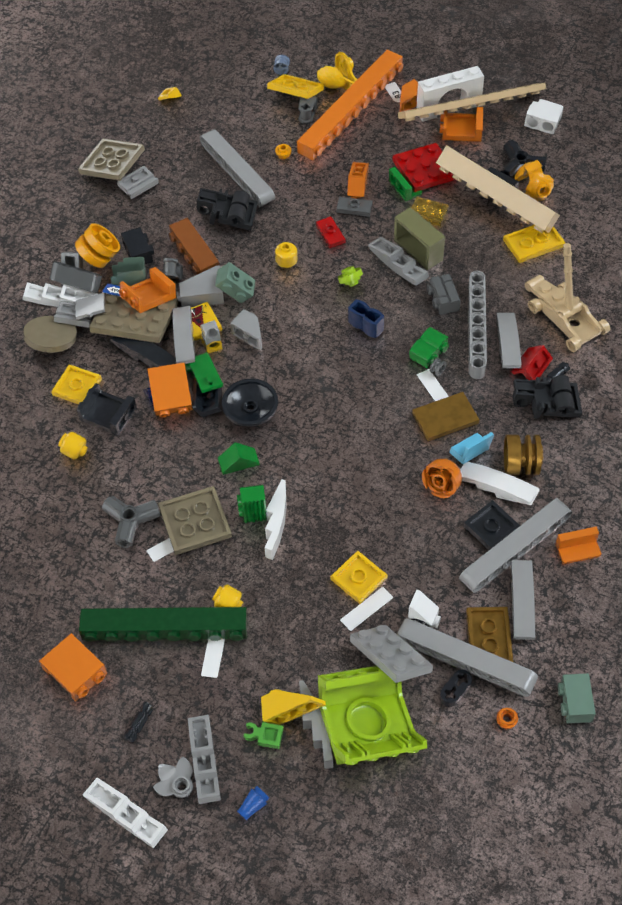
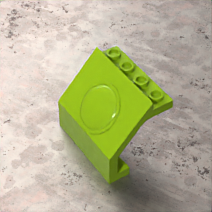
(366, 716)

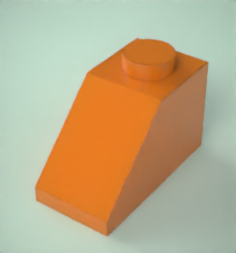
(409, 96)

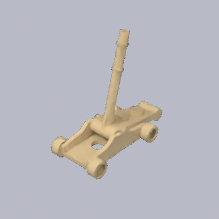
(563, 307)

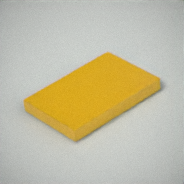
(295, 86)
(531, 243)

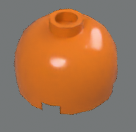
(442, 477)

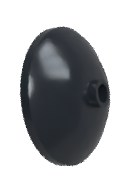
(248, 395)

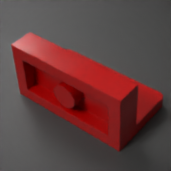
(534, 362)

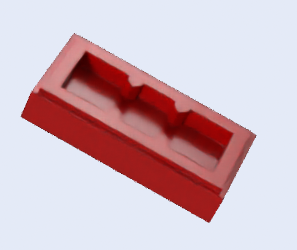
(330, 232)

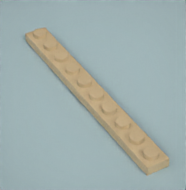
(467, 103)

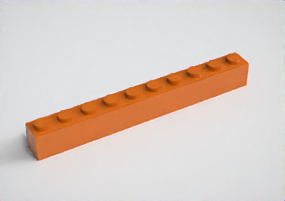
(349, 105)

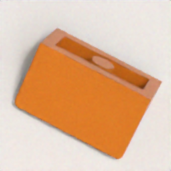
(578, 545)

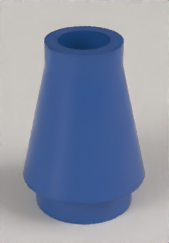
(253, 802)

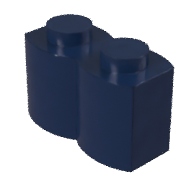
(366, 318)

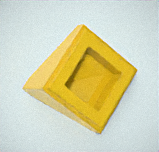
(169, 93)

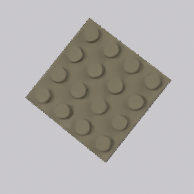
(127, 322)

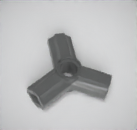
(127, 527)

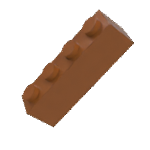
(192, 246)

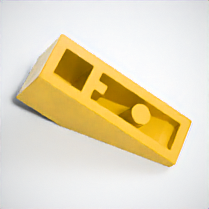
(285, 706)

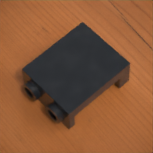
(106, 410)

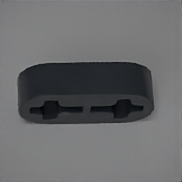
(459, 690)

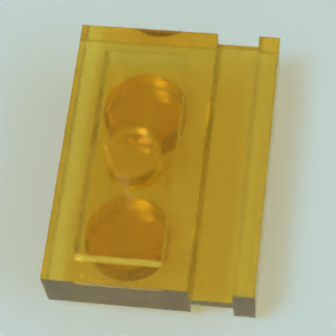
(430, 210)

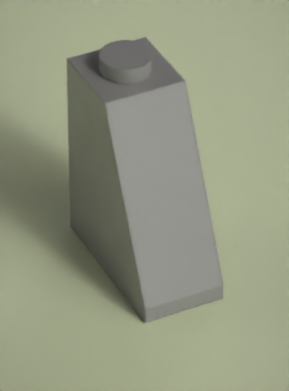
(200, 289)

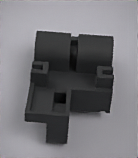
(230, 210)
(553, 397)

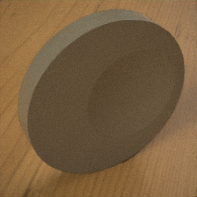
(49, 336)

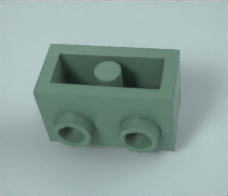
(235, 282)
(577, 698)

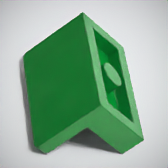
(401, 185)

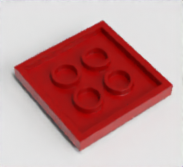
(420, 167)

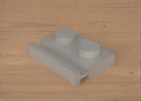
(137, 182)
(66, 314)

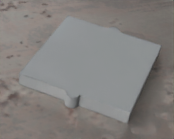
(90, 306)

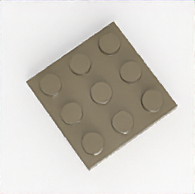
(111, 159)
(194, 520)

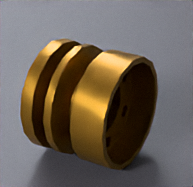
(522, 454)

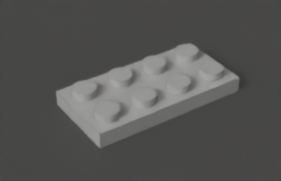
(391, 653)

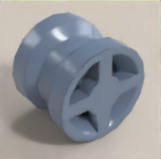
(281, 64)

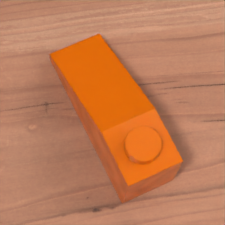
(357, 179)

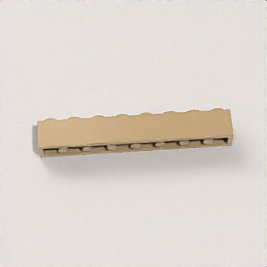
(498, 189)

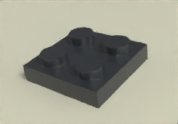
(490, 525)

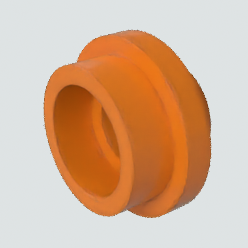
(507, 712)

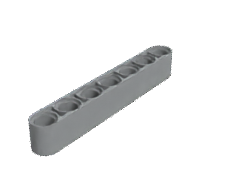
(237, 167)
(477, 325)
(515, 545)
(468, 657)

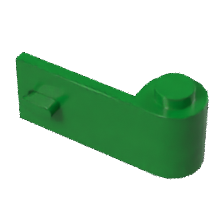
(204, 373)

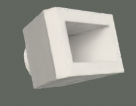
(424, 610)

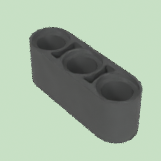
(75, 277)

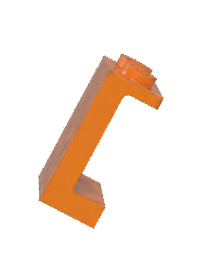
(462, 126)
(150, 292)
(170, 389)
(74, 667)

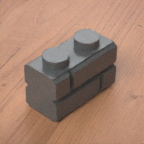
(444, 294)

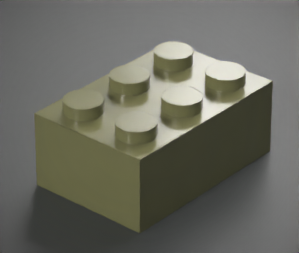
(419, 238)

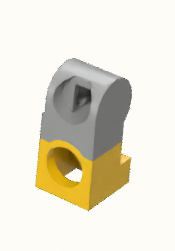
(210, 334)

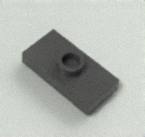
(354, 206)

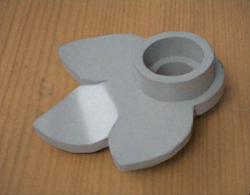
(173, 777)

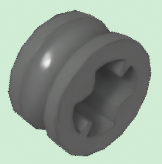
(438, 367)

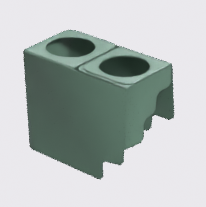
(130, 271)

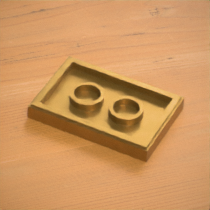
(445, 416)
(490, 630)

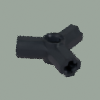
(518, 158)

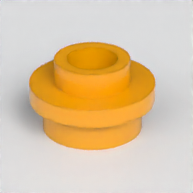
(283, 151)

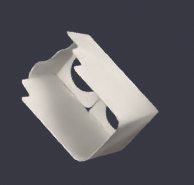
(543, 116)

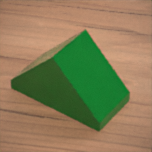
(238, 458)

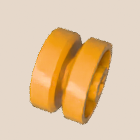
(97, 245)

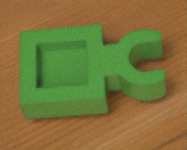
(268, 735)

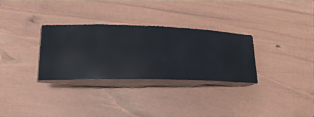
(145, 351)

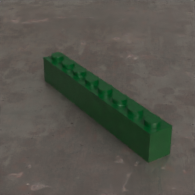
(163, 623)

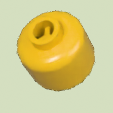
(286, 255)
(73, 445)
(227, 597)

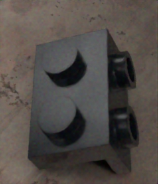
(207, 402)

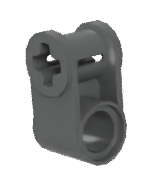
(307, 109)
(172, 268)

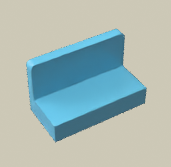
(471, 447)

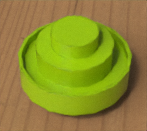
(350, 276)

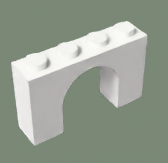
(432, 89)

